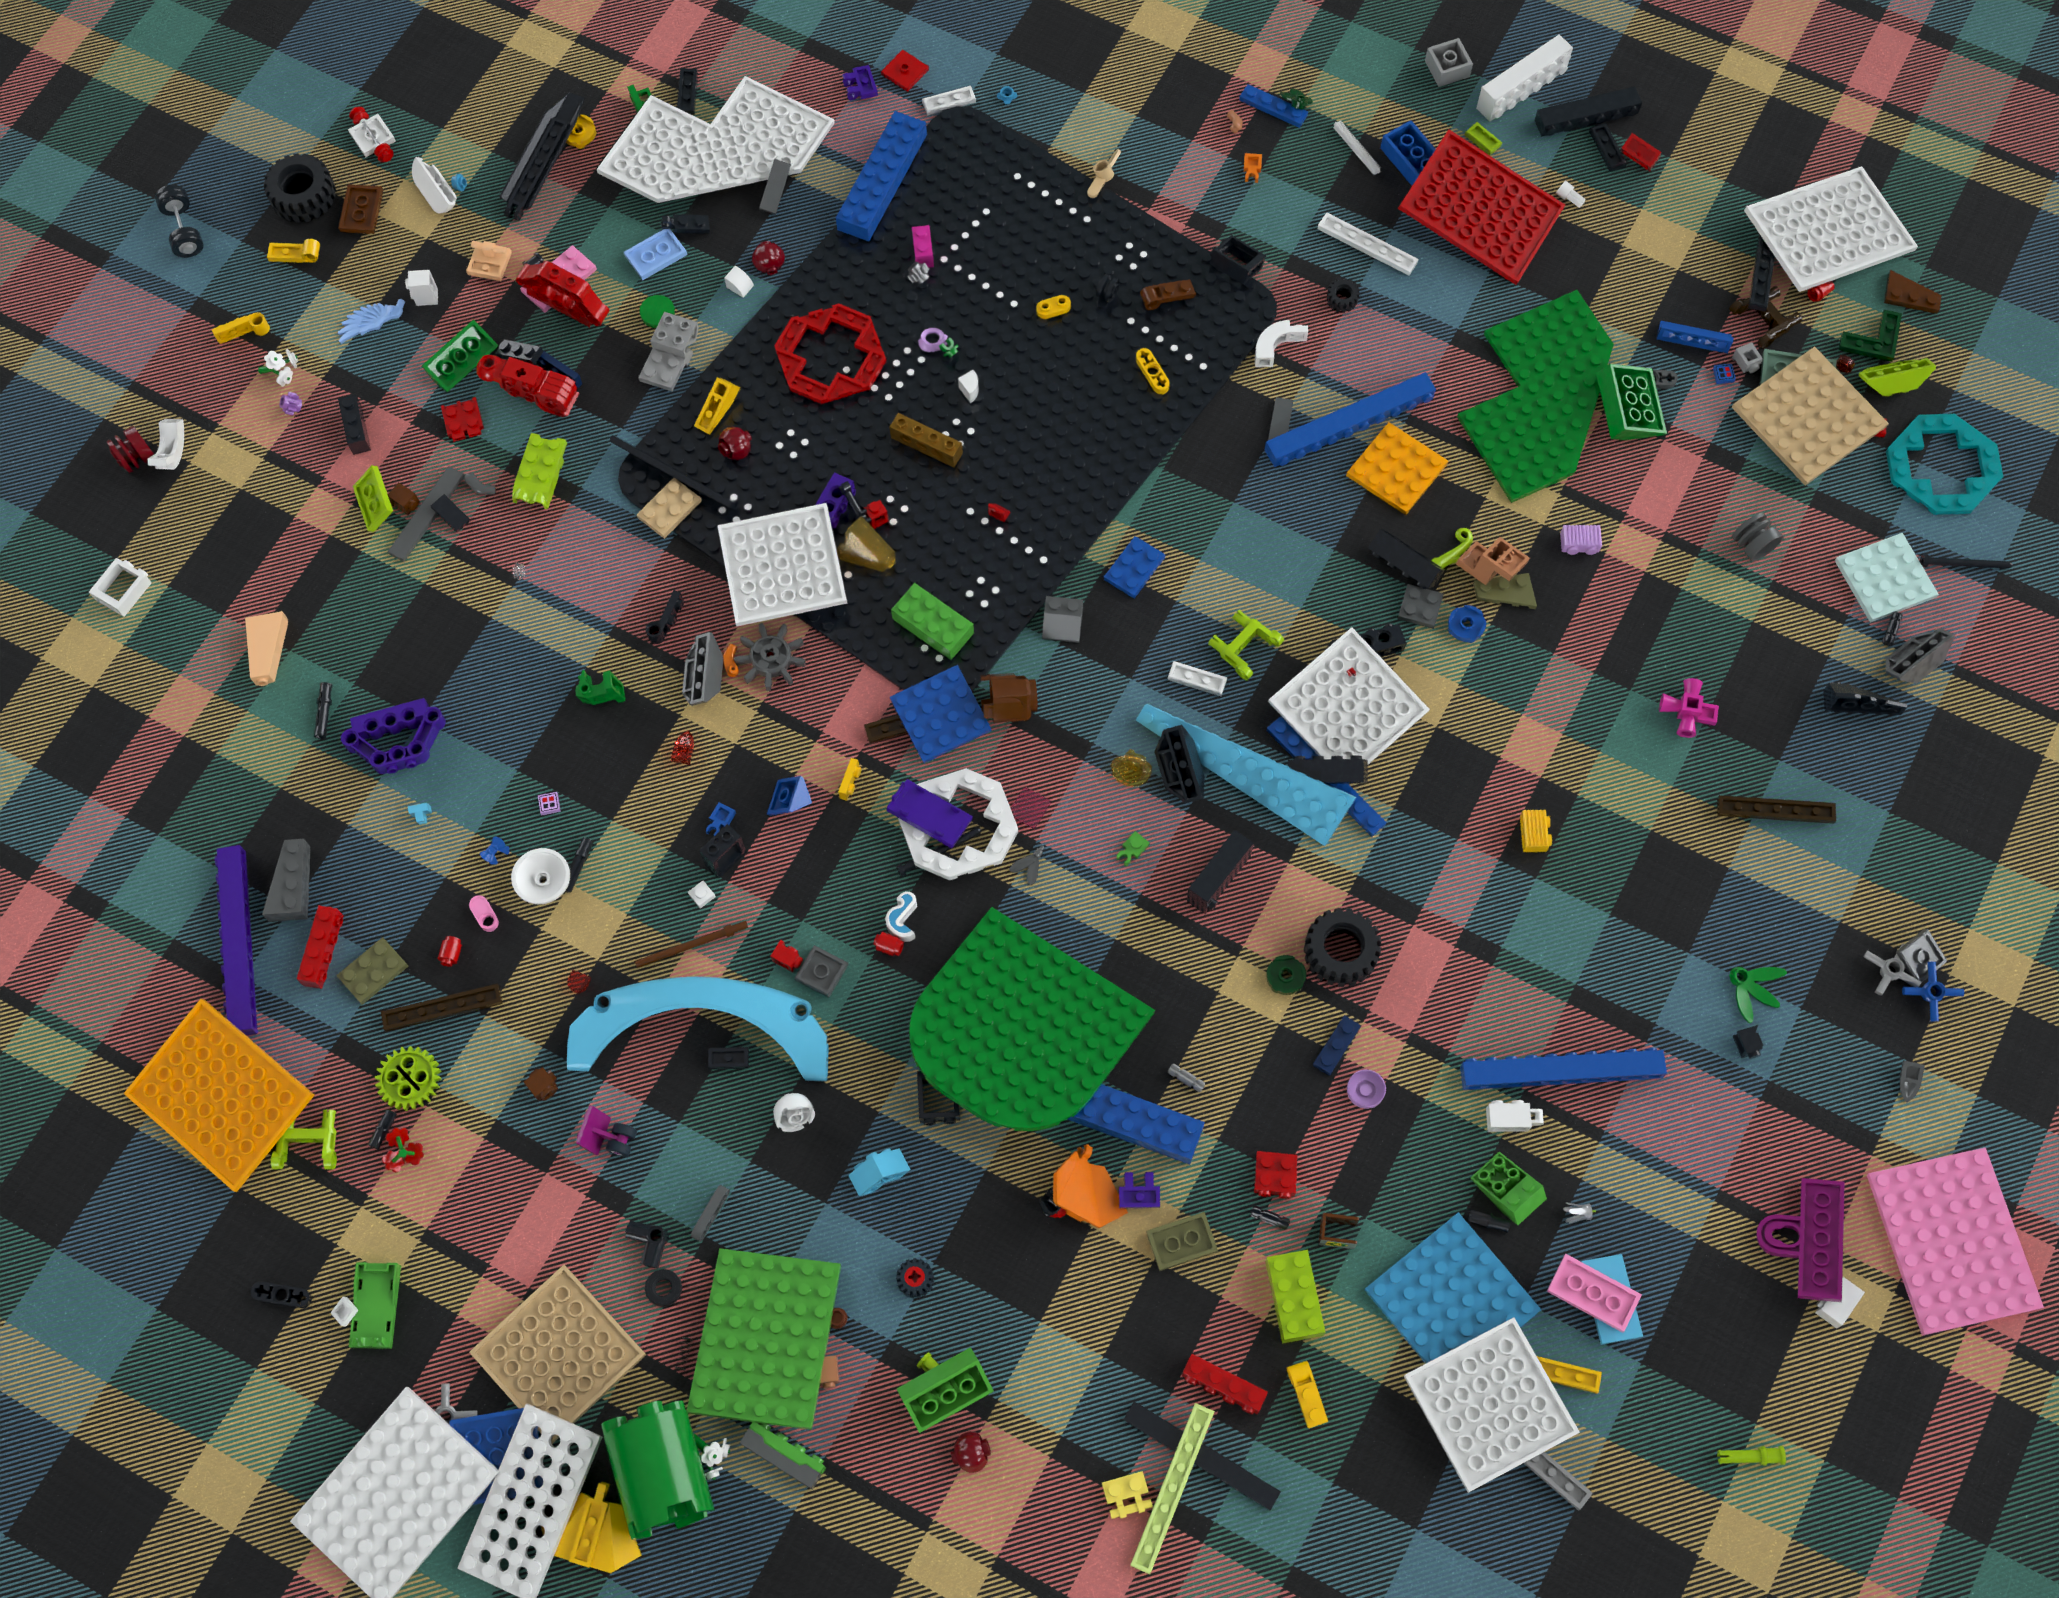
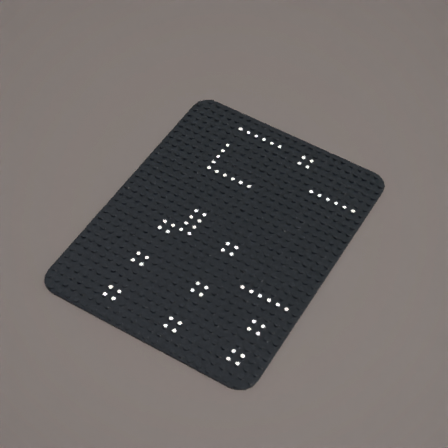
(1059, 410)

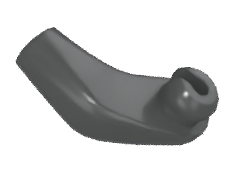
(478, 487)

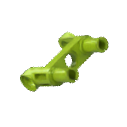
(1251, 628)
(325, 1135)

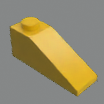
(716, 405)

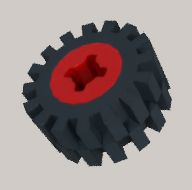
(916, 1285)

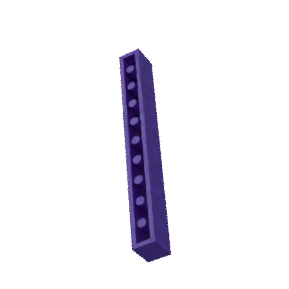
(236, 939)

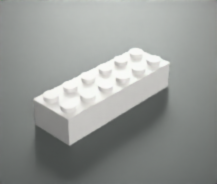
(1524, 78)

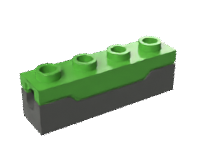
(783, 1455)

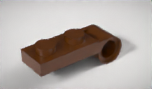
(1166, 292)

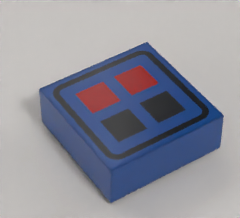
(1724, 373)

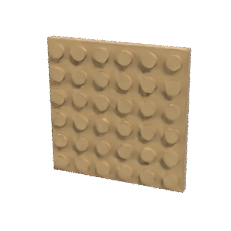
(1810, 415)
(558, 1350)

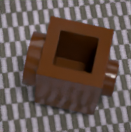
(542, 1084)

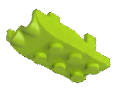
(539, 470)

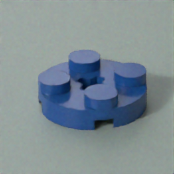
(1461, 632)

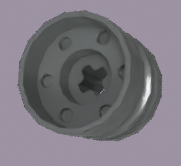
(1757, 537)

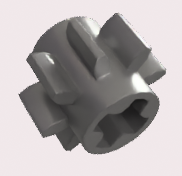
(918, 272)

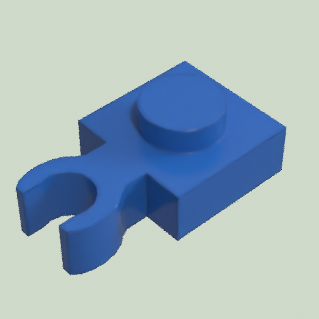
(720, 817)

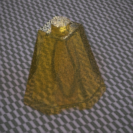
(866, 547)

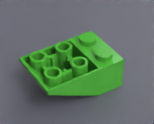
(1509, 1188)

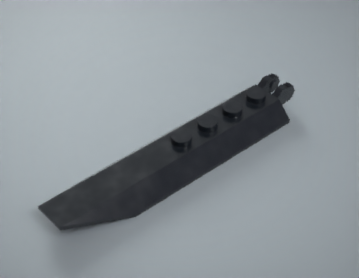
(541, 155)

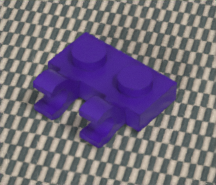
(865, 83)
(1139, 1196)

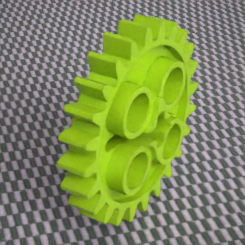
(394, 1090)

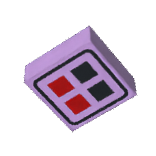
(549, 803)

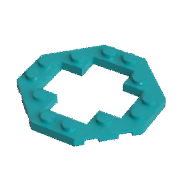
(1967, 438)

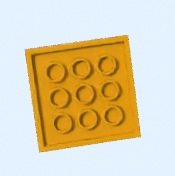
(1397, 468)

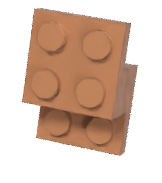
(1498, 558)

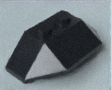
(1180, 764)

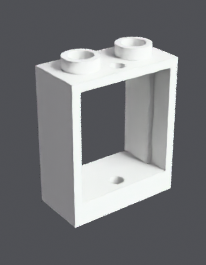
(132, 594)

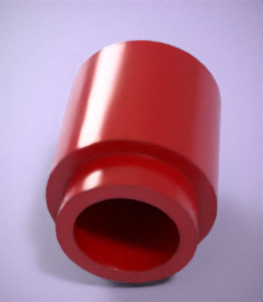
(888, 944)
(449, 951)

